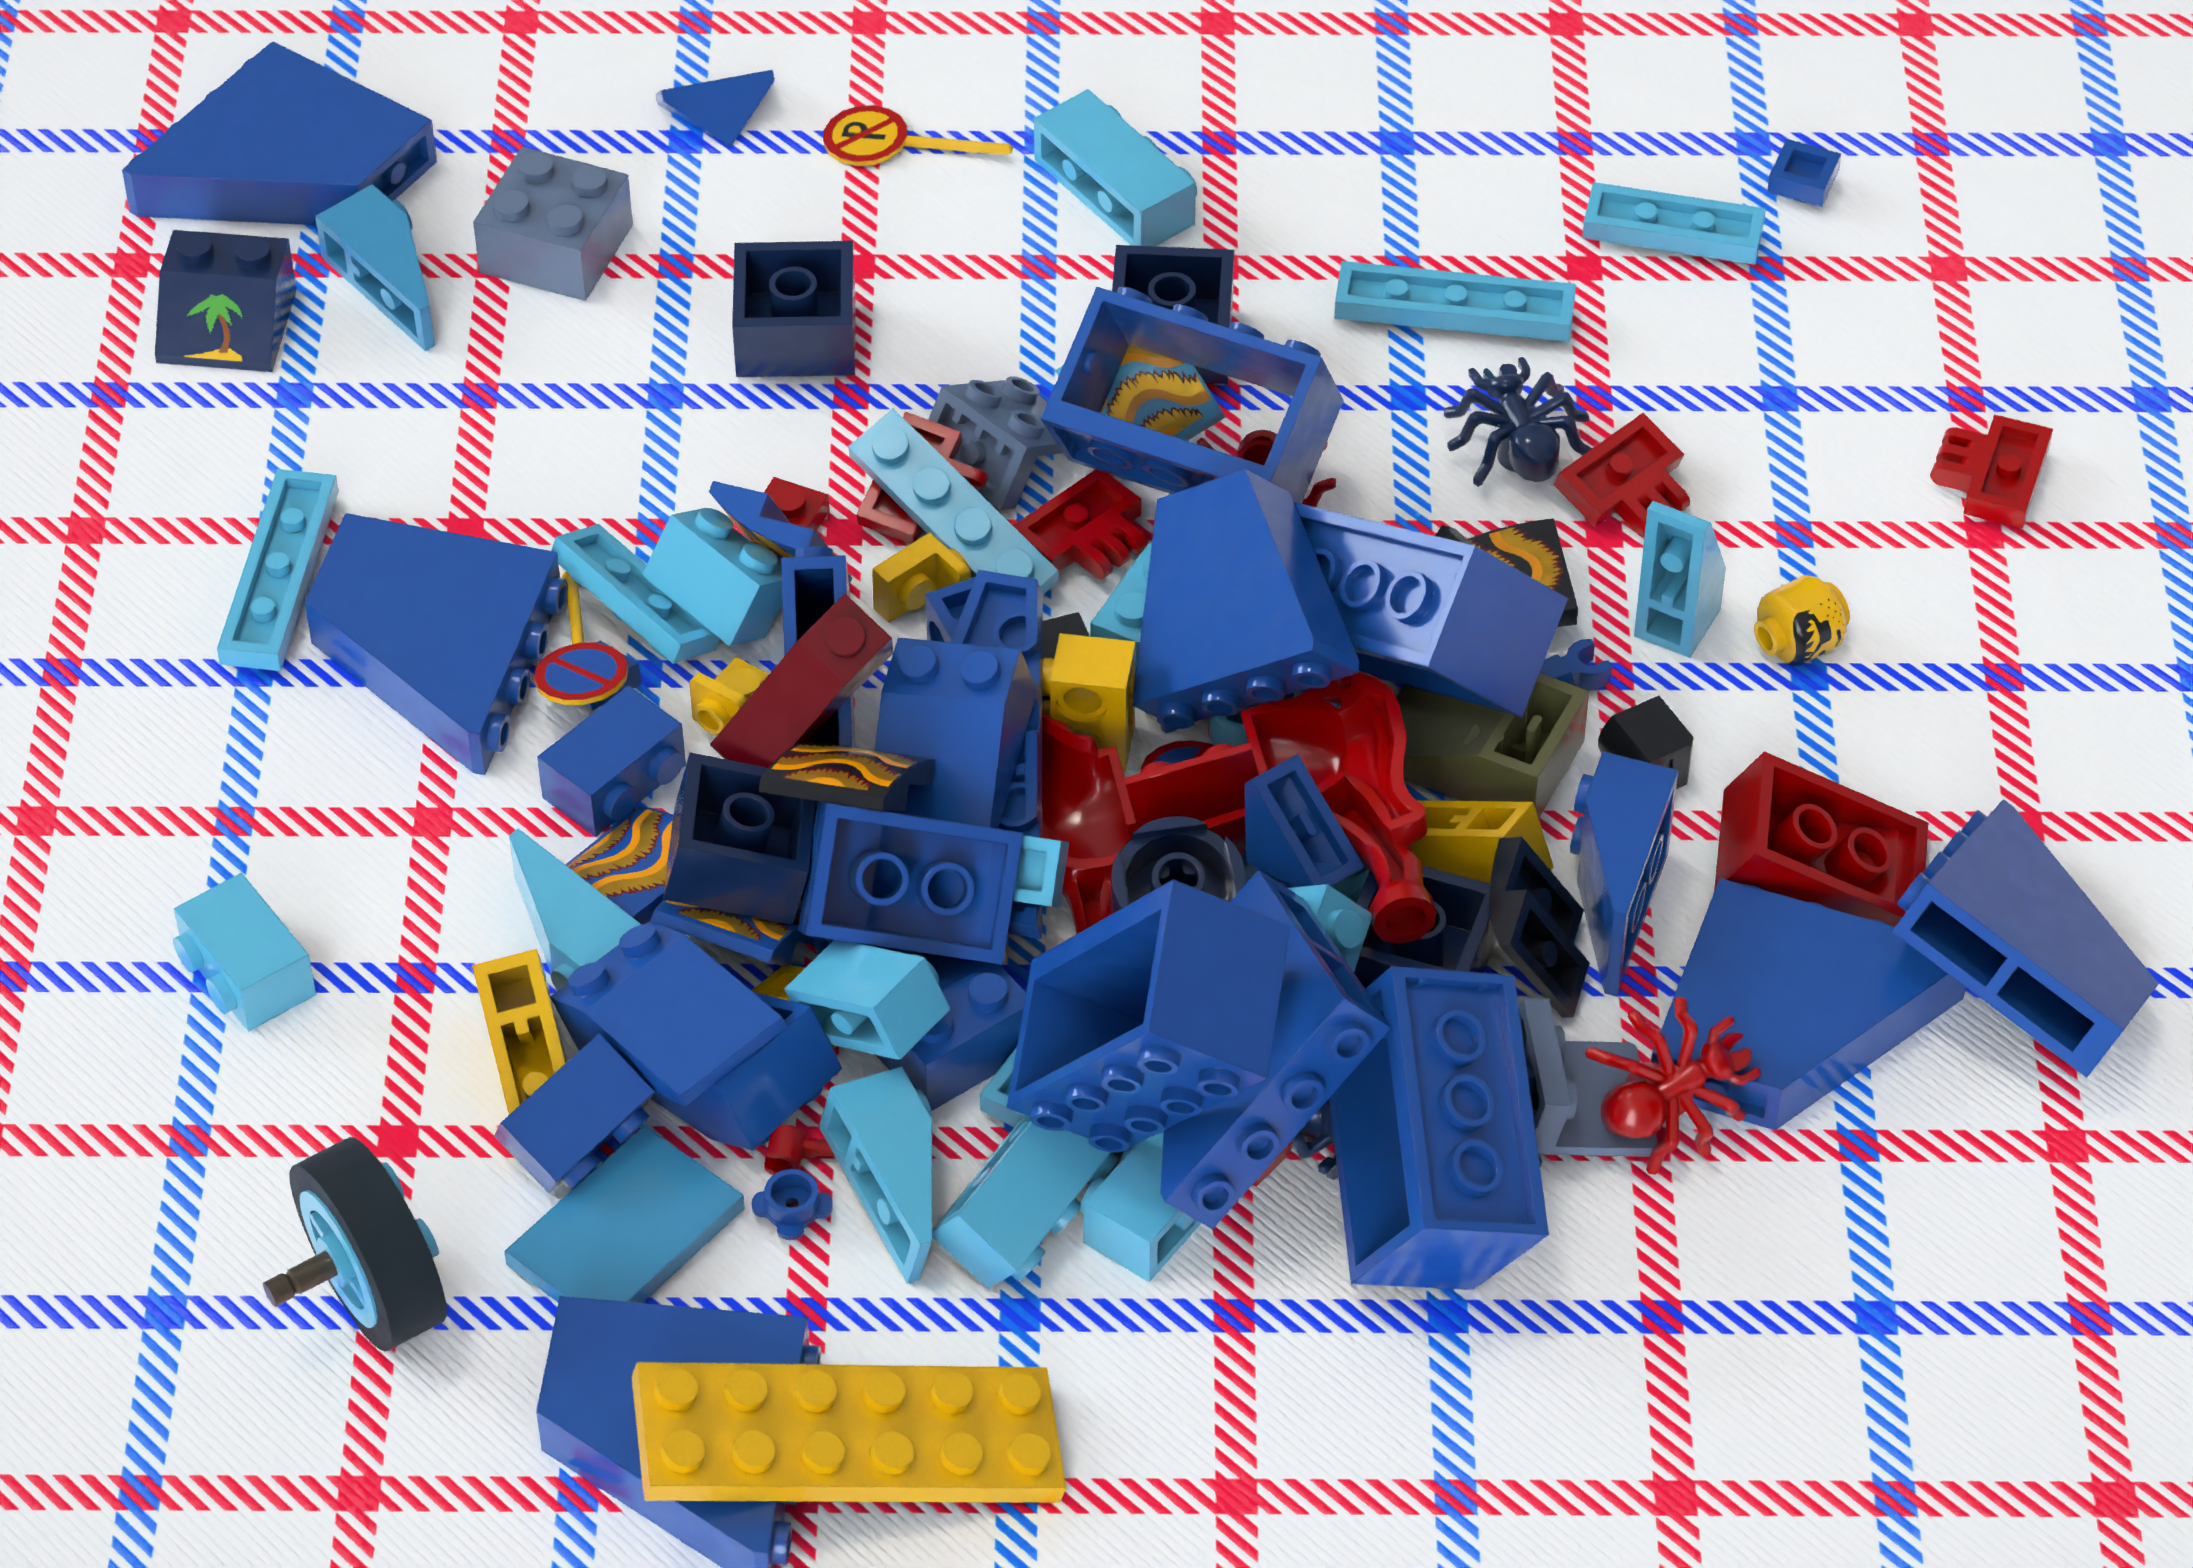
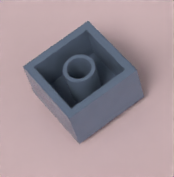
(553, 223)

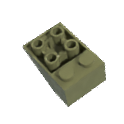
(1490, 753)

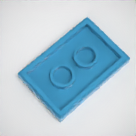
(626, 1224)

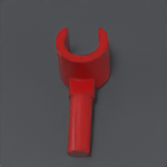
(789, 1145)

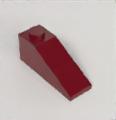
(806, 686)

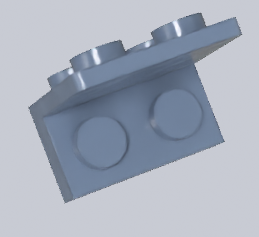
(998, 432)
(1572, 1088)

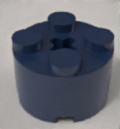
(1178, 851)

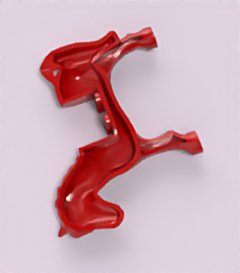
(1347, 750)

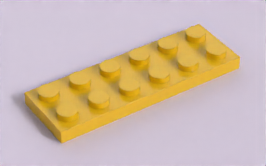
(846, 1433)

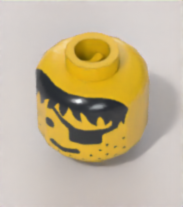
(1801, 620)

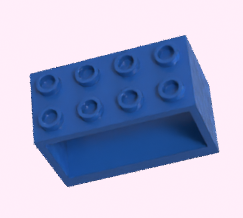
(1185, 335)
(1435, 610)
(1149, 1017)
(1439, 1135)

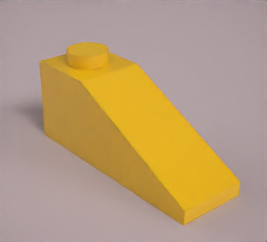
(1466, 835)
(520, 1023)

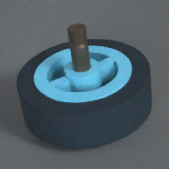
(363, 1245)

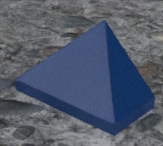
(718, 105)
(1294, 829)

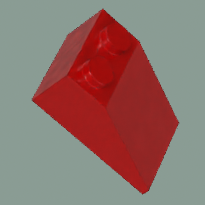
(1818, 841)

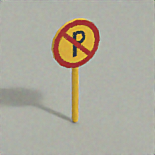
(877, 134)

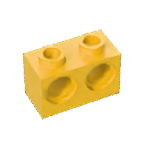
(1093, 689)

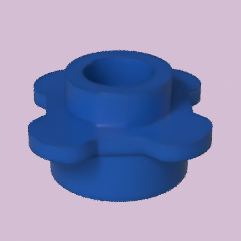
(789, 1188)

